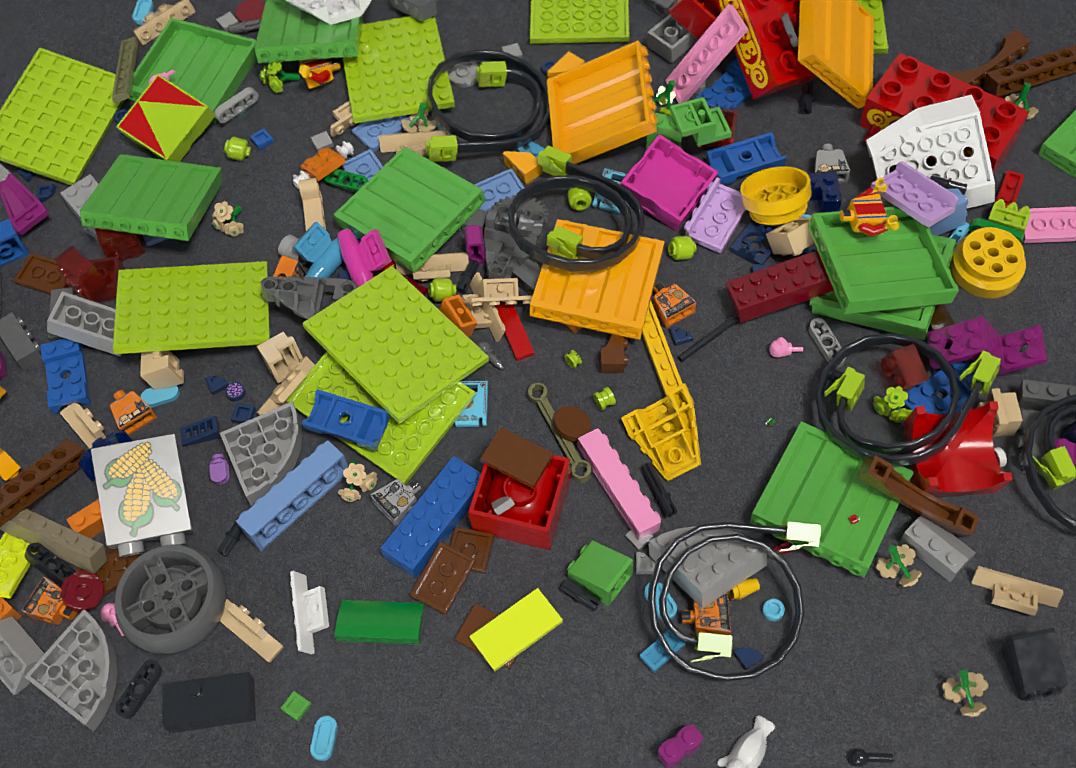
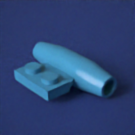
(318, 249)

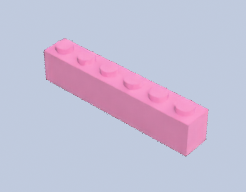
(618, 484)

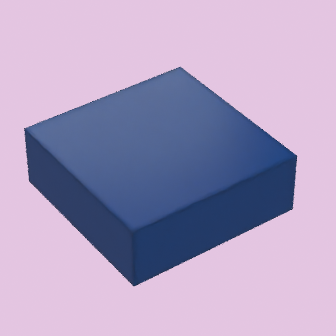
(262, 139)

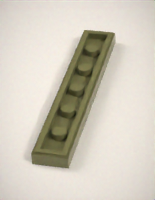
(125, 69)

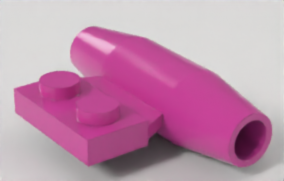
(363, 256)

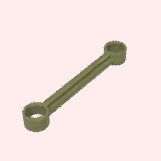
(566, 445)

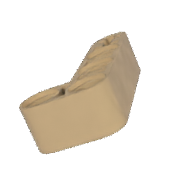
(312, 202)

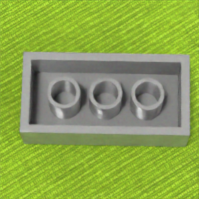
(670, 39)
(78, 194)
(83, 322)

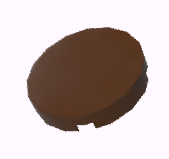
(571, 423)

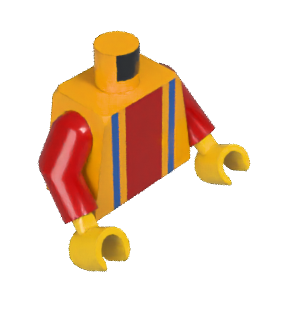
(318, 71)
(868, 212)

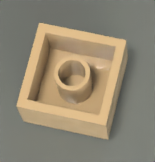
(791, 237)

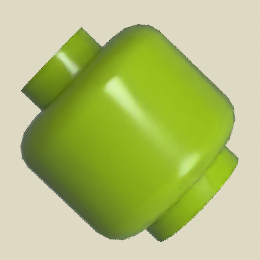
(237, 148)
(579, 199)
(681, 248)
(441, 288)

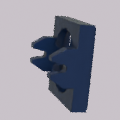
(750, 254)

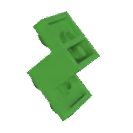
(700, 121)

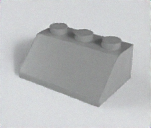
(937, 547)
(17, 655)

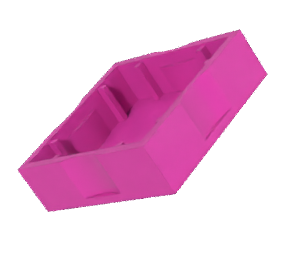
(669, 182)

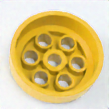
(776, 195)
(988, 263)

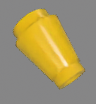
(744, 589)

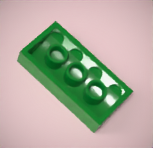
(379, 622)

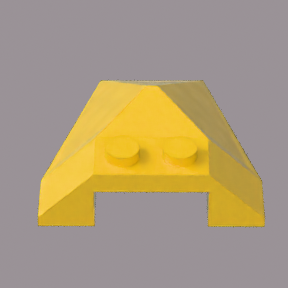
(667, 433)

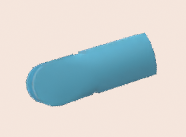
(959, 233)

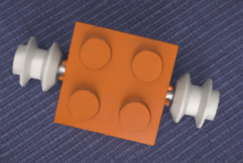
(323, 163)

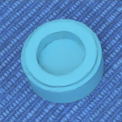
(773, 610)

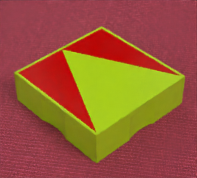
(166, 120)

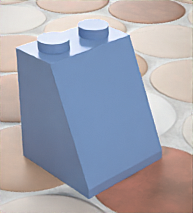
(954, 220)

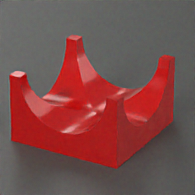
(967, 463)

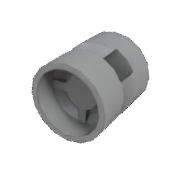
(285, 249)

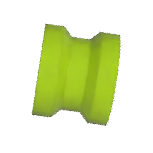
(604, 398)

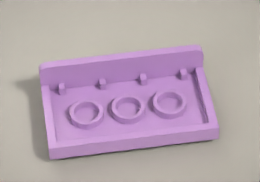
(918, 195)
(716, 217)

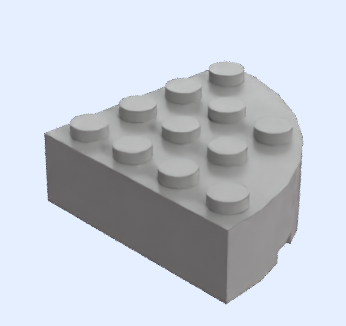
(264, 449)
(711, 569)
(79, 671)

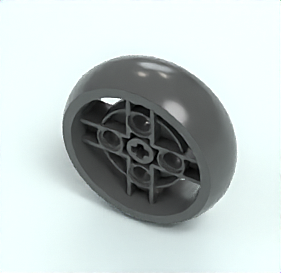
(146, 576)

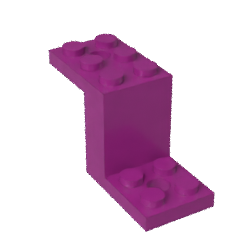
(978, 334)

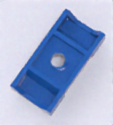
(732, 80)
(731, 164)
(62, 358)
(926, 395)
(365, 422)

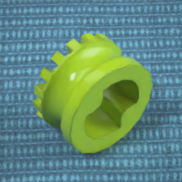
(572, 359)

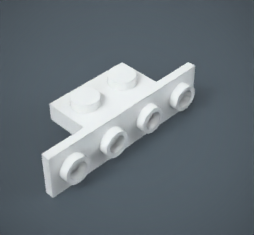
(309, 611)

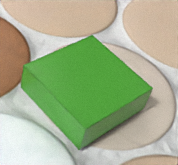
(296, 706)

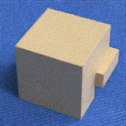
(280, 355)
(161, 369)
(1008, 416)

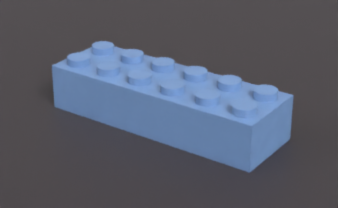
(293, 495)

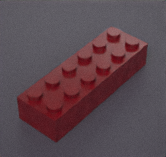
(778, 286)

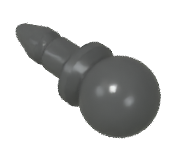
(485, 347)

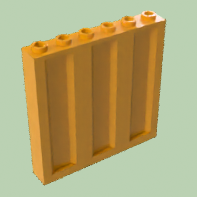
(838, 46)
(602, 103)
(605, 299)

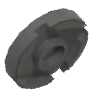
(790, 29)

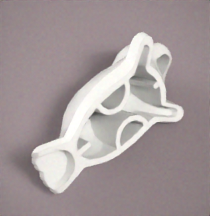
(750, 747)

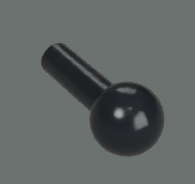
(860, 757)

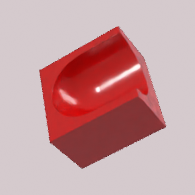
(535, 510)

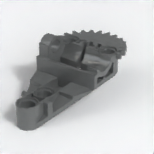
(500, 249)
(304, 294)

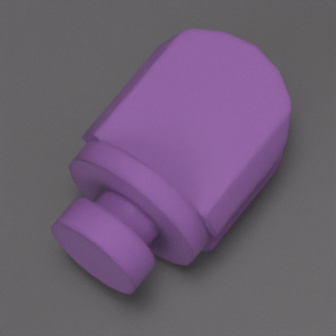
(219, 469)

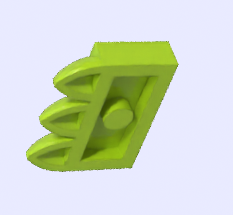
(1010, 215)

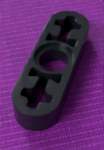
(48, 556)
(125, 700)

